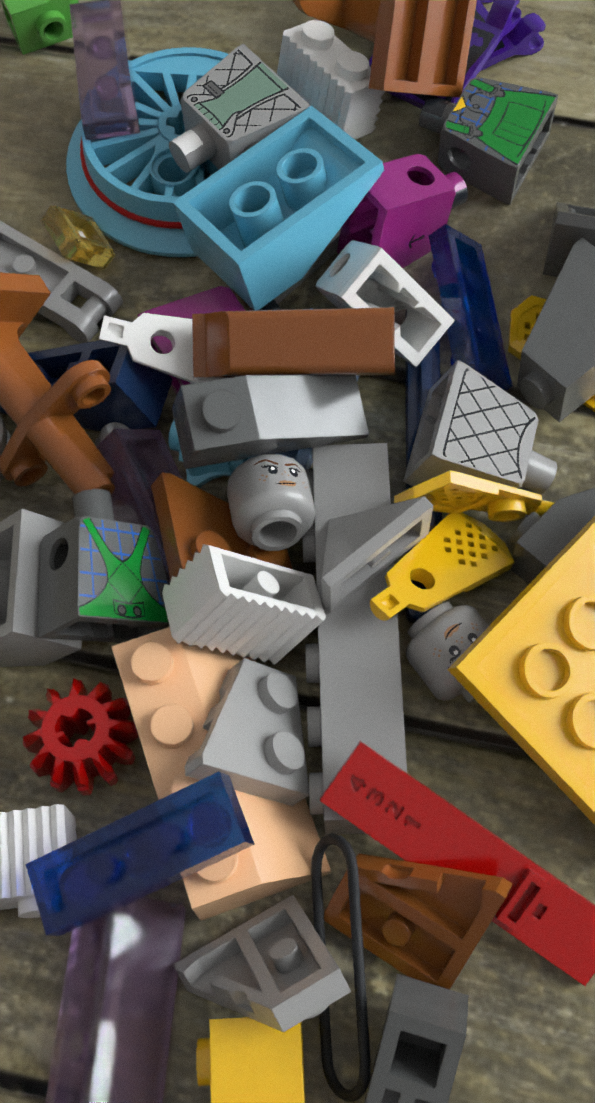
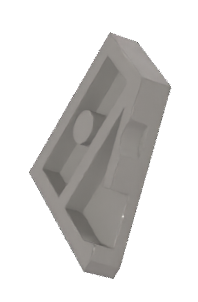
(255, 735)
(267, 969)

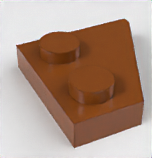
(195, 518)
(419, 914)

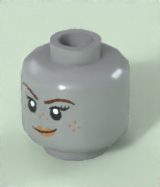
(270, 501)
(438, 642)

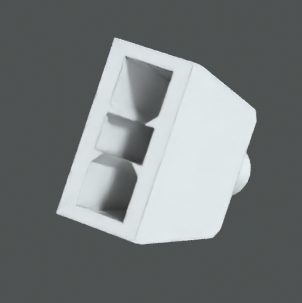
(371, 279)

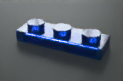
(469, 300)
(139, 854)

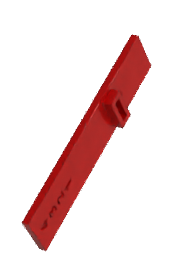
(434, 832)

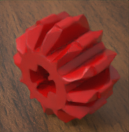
(86, 758)

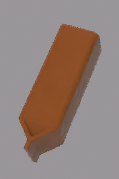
(294, 342)

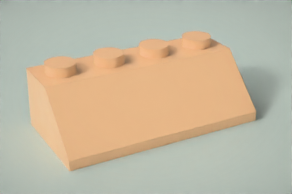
(169, 699)

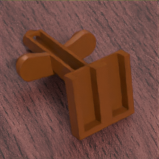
(415, 42)
(43, 411)

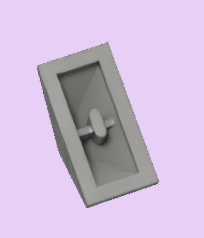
(368, 543)

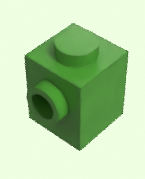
(38, 22)

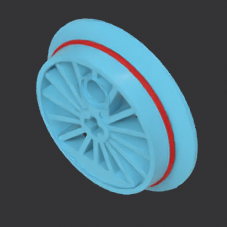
(132, 212)

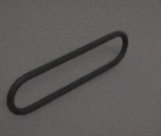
(358, 966)

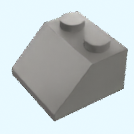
(19, 591)

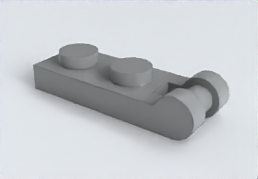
(65, 282)

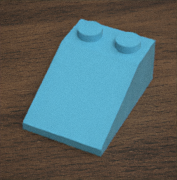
(277, 205)

